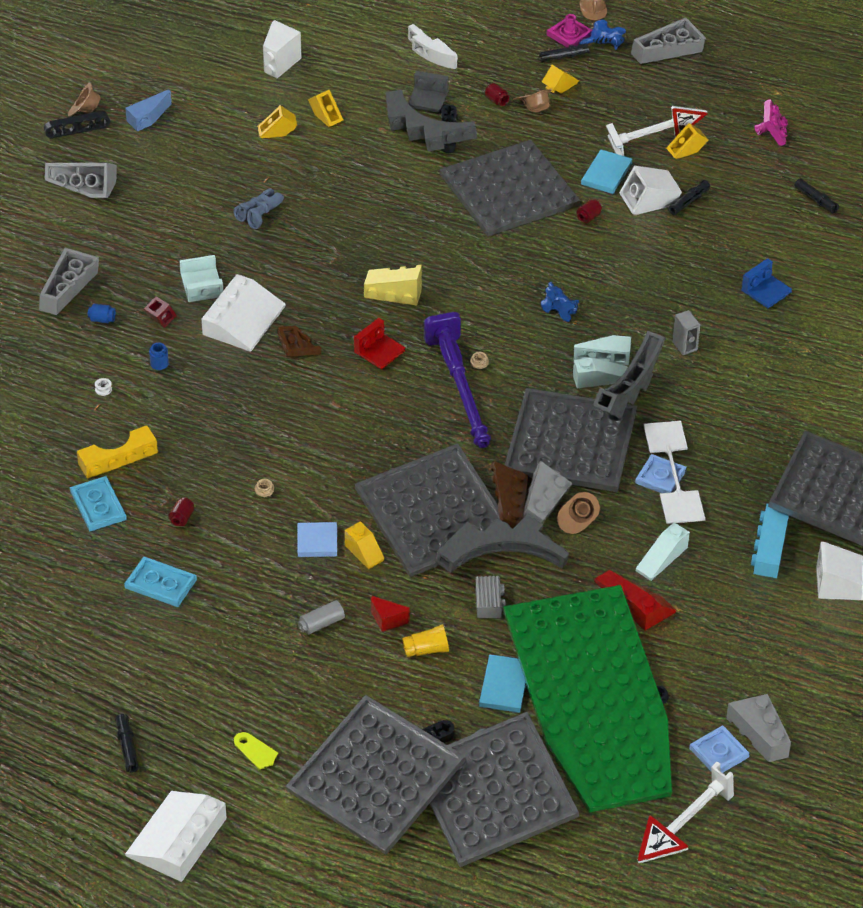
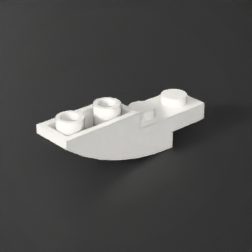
(431, 50)

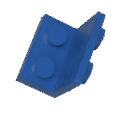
(763, 286)

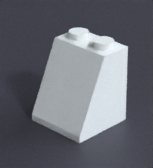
(281, 49)
(649, 190)
(839, 573)

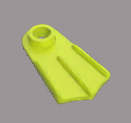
(255, 750)

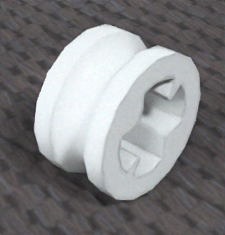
(103, 391)

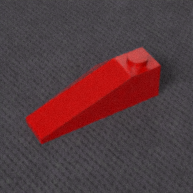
(645, 606)

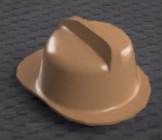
(593, 9)
(537, 101)
(86, 102)
(578, 512)

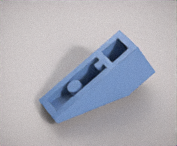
(148, 111)

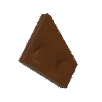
(296, 343)

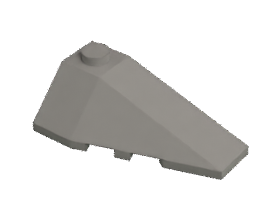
(89, 179)

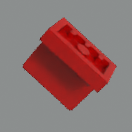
(376, 346)

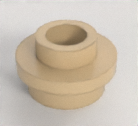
(479, 360)
(264, 488)

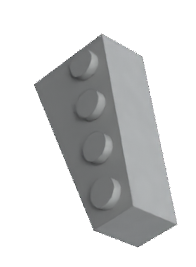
(668, 42)
(67, 279)

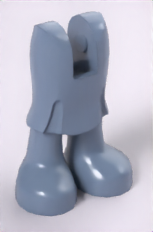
(257, 207)

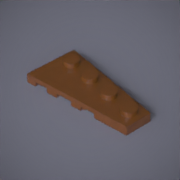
(510, 491)

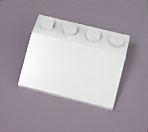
(242, 313)
(178, 833)

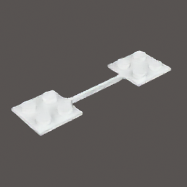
(678, 505)

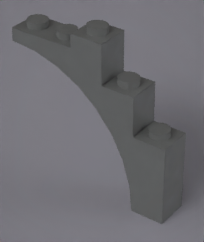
(418, 126)
(636, 377)
(498, 537)

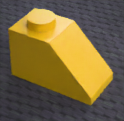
(558, 80)
(326, 108)
(277, 124)
(687, 142)
(363, 545)

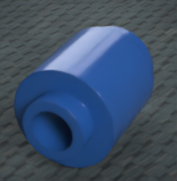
(101, 313)
(159, 356)

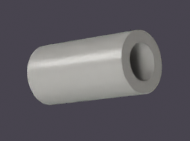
(321, 617)

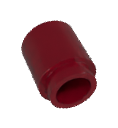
(497, 94)
(589, 211)
(181, 512)

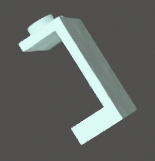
(201, 278)

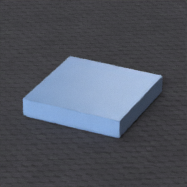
(658, 475)
(317, 539)
(719, 747)

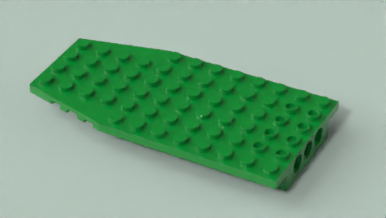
(594, 695)

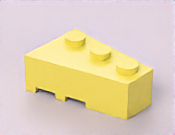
(394, 285)

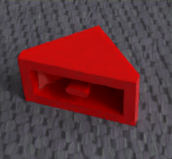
(389, 614)

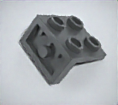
(429, 91)

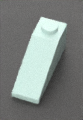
(610, 349)
(596, 372)
(664, 551)

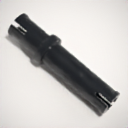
(570, 51)
(694, 194)
(820, 198)
(125, 735)

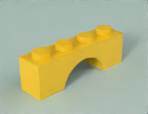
(96, 460)

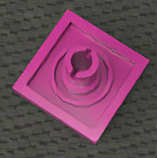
(569, 31)
(773, 122)

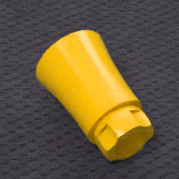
(426, 642)

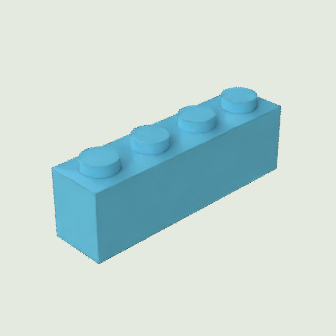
(771, 542)

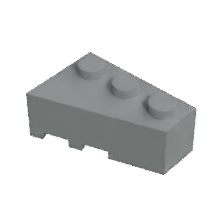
(545, 492)
(762, 725)

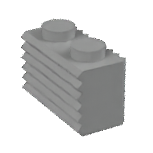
(686, 332)
(489, 597)

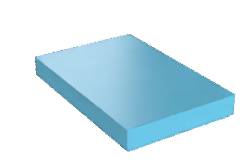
(606, 171)
(98, 503)
(160, 581)
(503, 684)

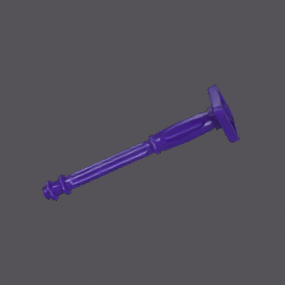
(445, 330)

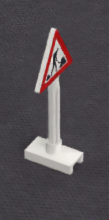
(680, 118)
(661, 841)

